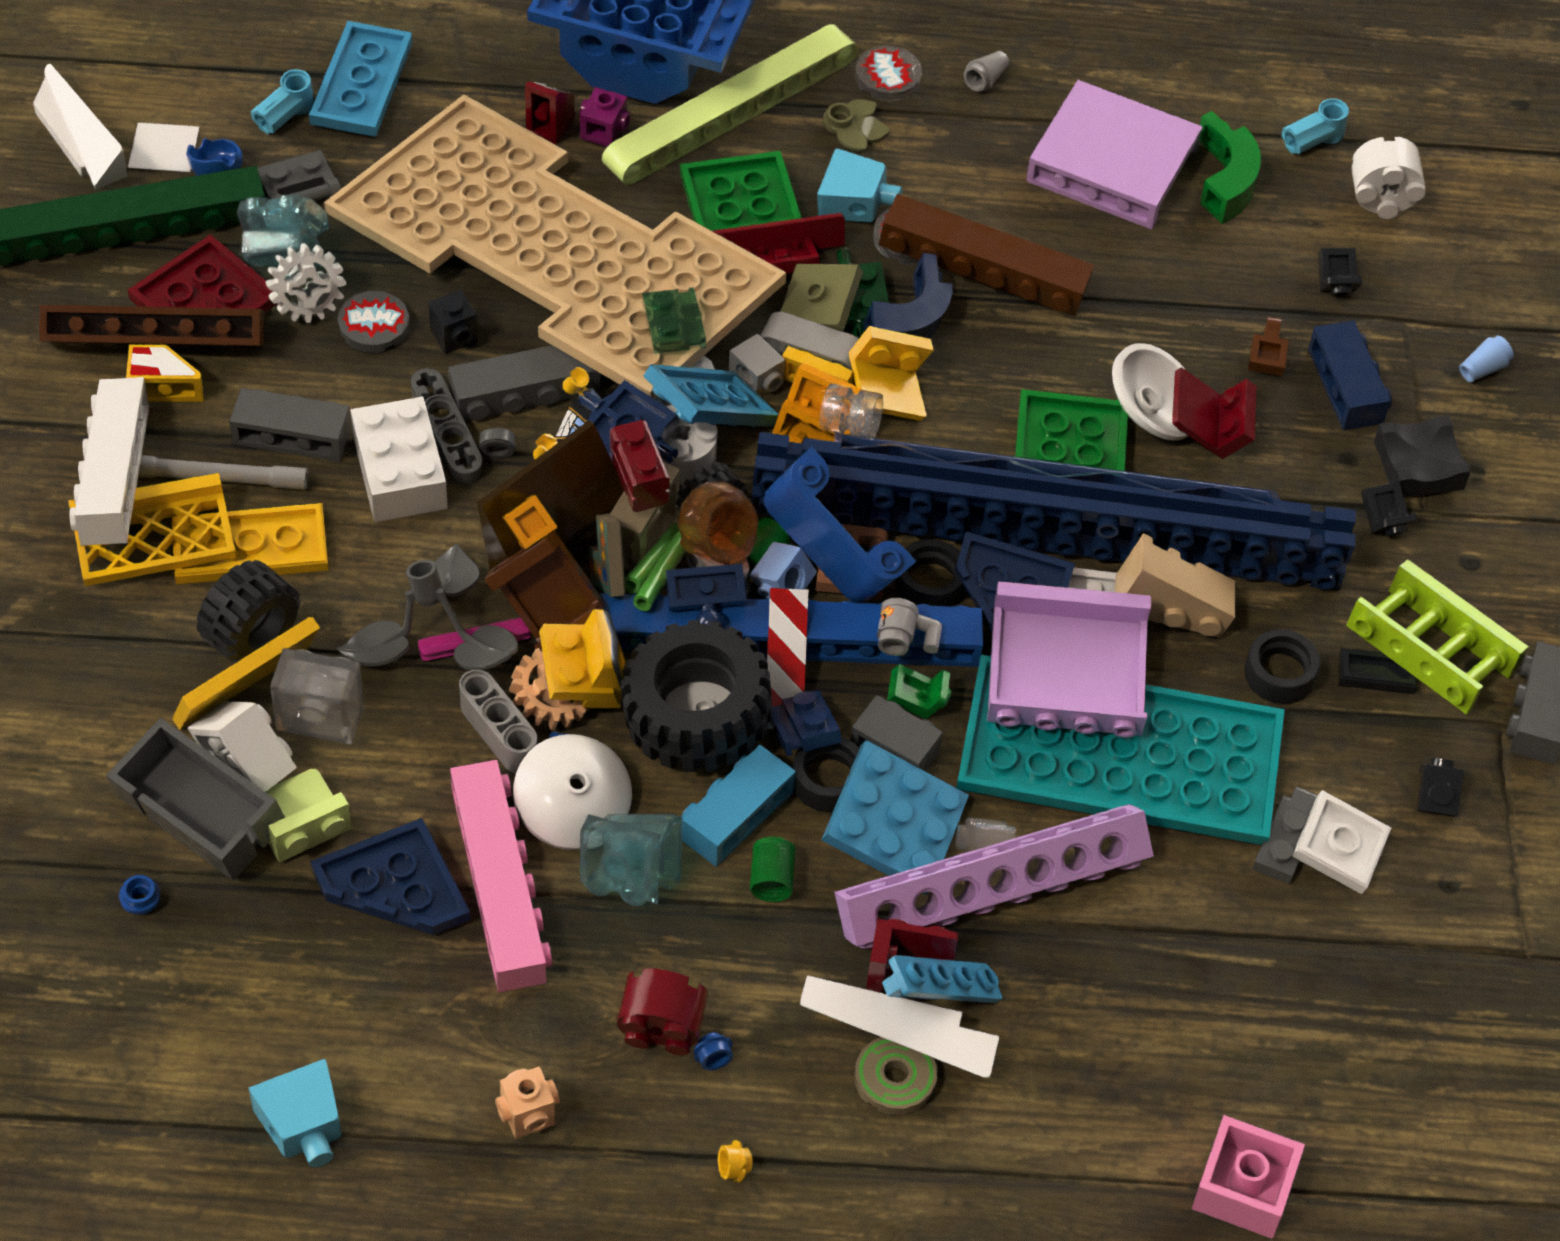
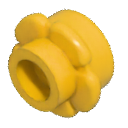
(734, 1161)

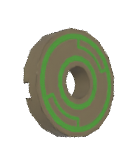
(890, 1096)

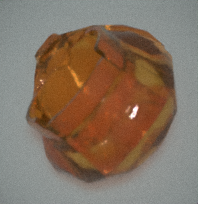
(718, 523)

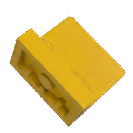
(888, 365)

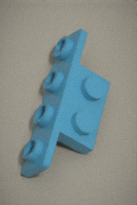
(941, 980)

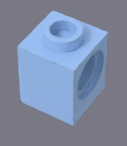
(783, 568)

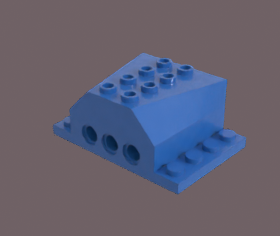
(643, 45)

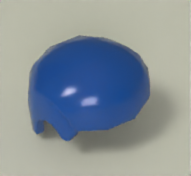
(214, 156)

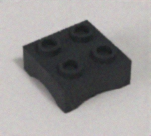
(1422, 456)

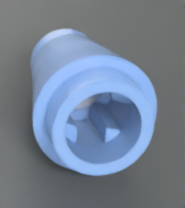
(1487, 358)

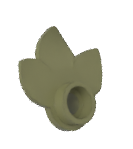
(854, 124)

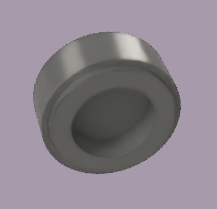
(497, 443)

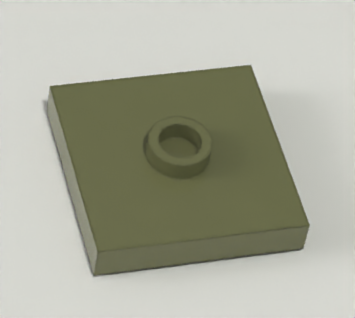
(823, 293)

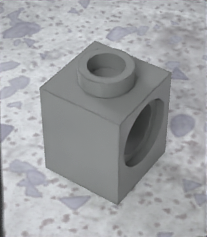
(758, 365)

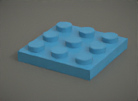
(893, 813)

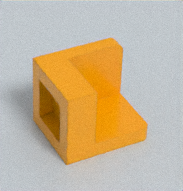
(530, 522)

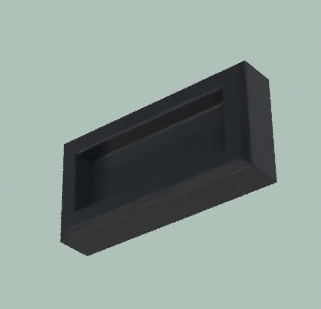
(1374, 672)

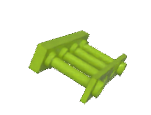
(1450, 614)

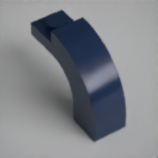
(921, 315)

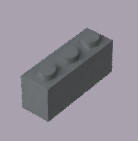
(290, 424)
(1537, 723)

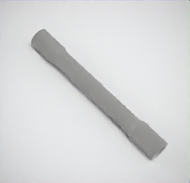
(274, 476)

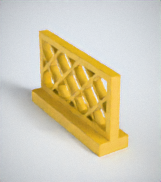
(151, 505)

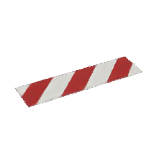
(787, 643)

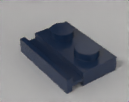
(804, 723)

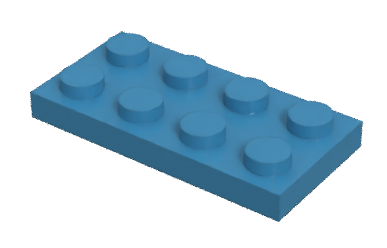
(361, 78)
(710, 396)

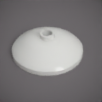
(1145, 388)
(548, 801)

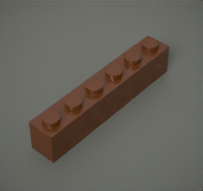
(986, 254)
(151, 325)

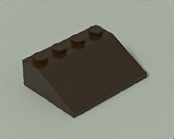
(573, 485)

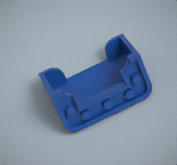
(825, 541)

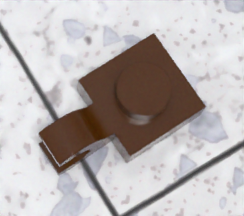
(1269, 351)

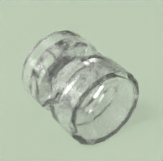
(864, 413)

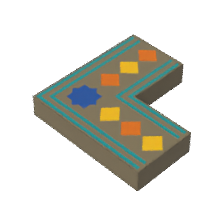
(607, 557)

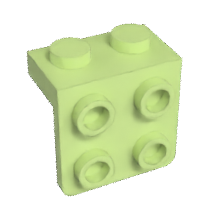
(309, 813)

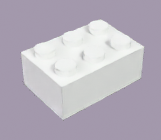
(399, 459)

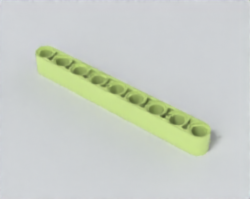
(729, 104)

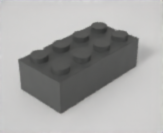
(195, 798)

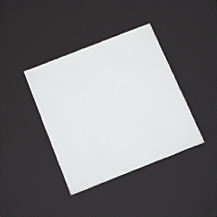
(162, 147)

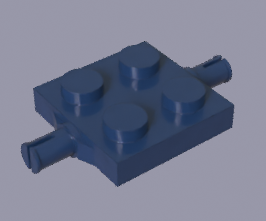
(631, 405)

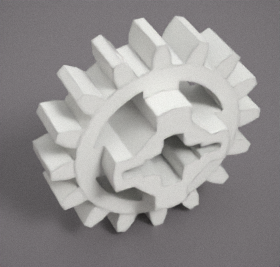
(308, 298)

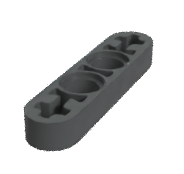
(447, 425)

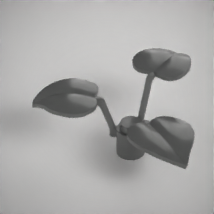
(429, 583)

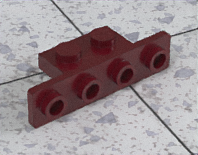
(789, 240)

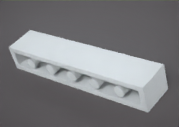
(110, 462)

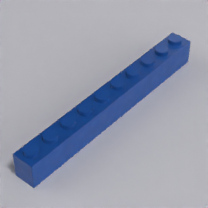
(834, 629)

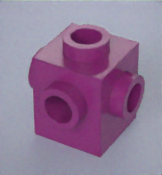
(603, 117)

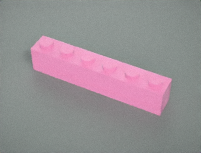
(499, 877)

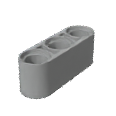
(819, 340)
(496, 706)

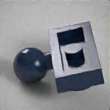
(706, 589)

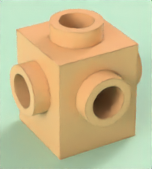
(527, 1101)

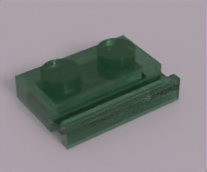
(673, 320)

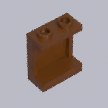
(545, 586)

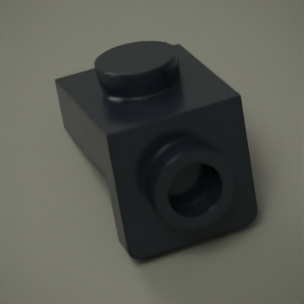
(1338, 271)
(1387, 509)
(1440, 787)

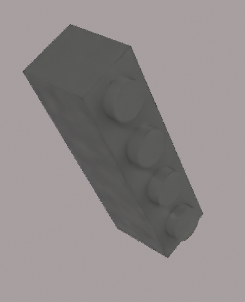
(514, 382)

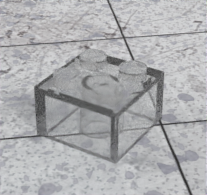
(317, 695)

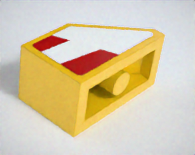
(165, 374)

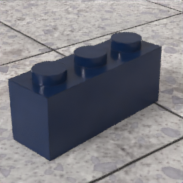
(1349, 375)

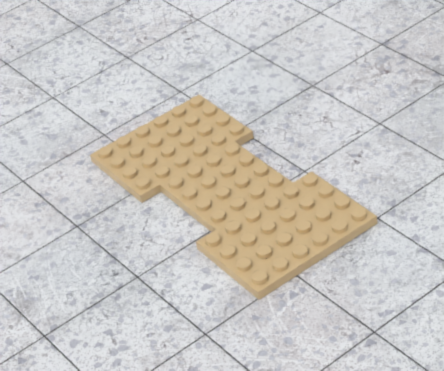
(491, 197)

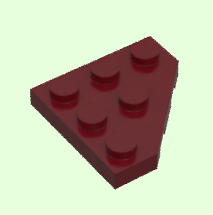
(203, 278)

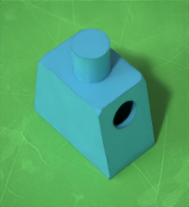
(855, 187)
(299, 1112)

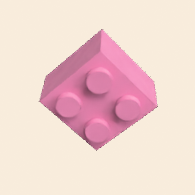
(1248, 1177)

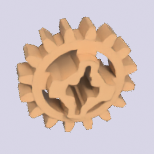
(536, 696)

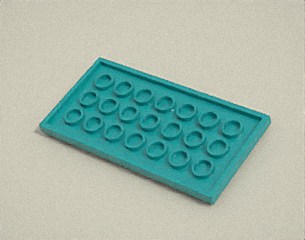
(1195, 769)

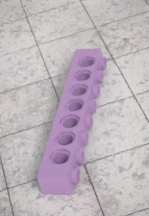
(1129, 845)

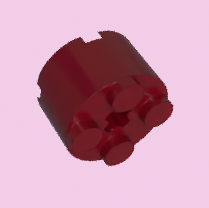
(662, 1011)

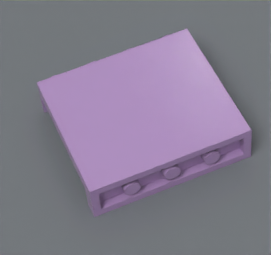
(1112, 153)
(1068, 659)

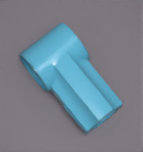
(290, 99)
(1324, 126)

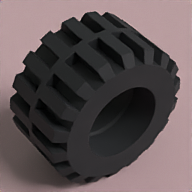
(247, 610)

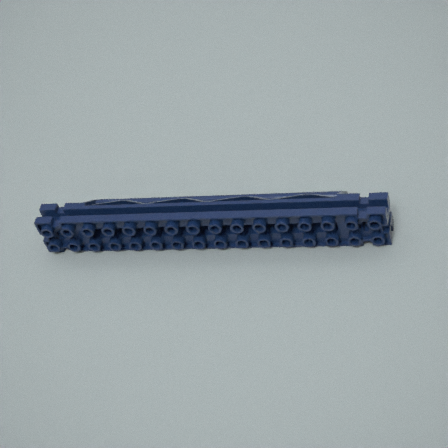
(1067, 507)

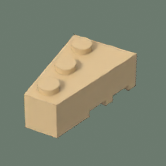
(1179, 591)

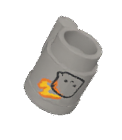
(897, 627)

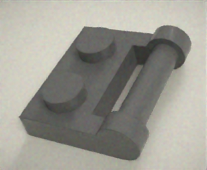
(300, 176)

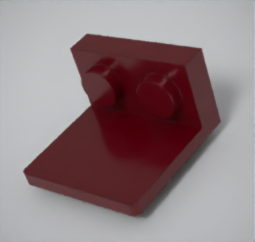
(1214, 419)
(904, 939)

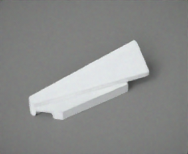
(79, 131)
(906, 1022)

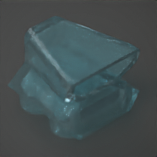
(277, 224)
(631, 855)

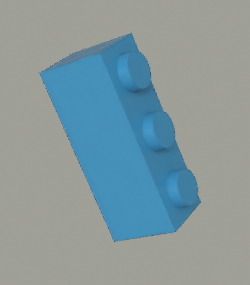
(737, 805)

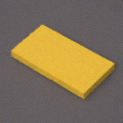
(281, 537)
(242, 674)

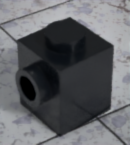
(453, 322)

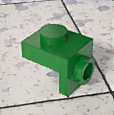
(919, 692)

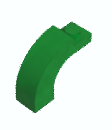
(1232, 188)

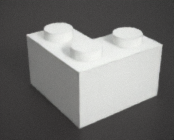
(245, 742)

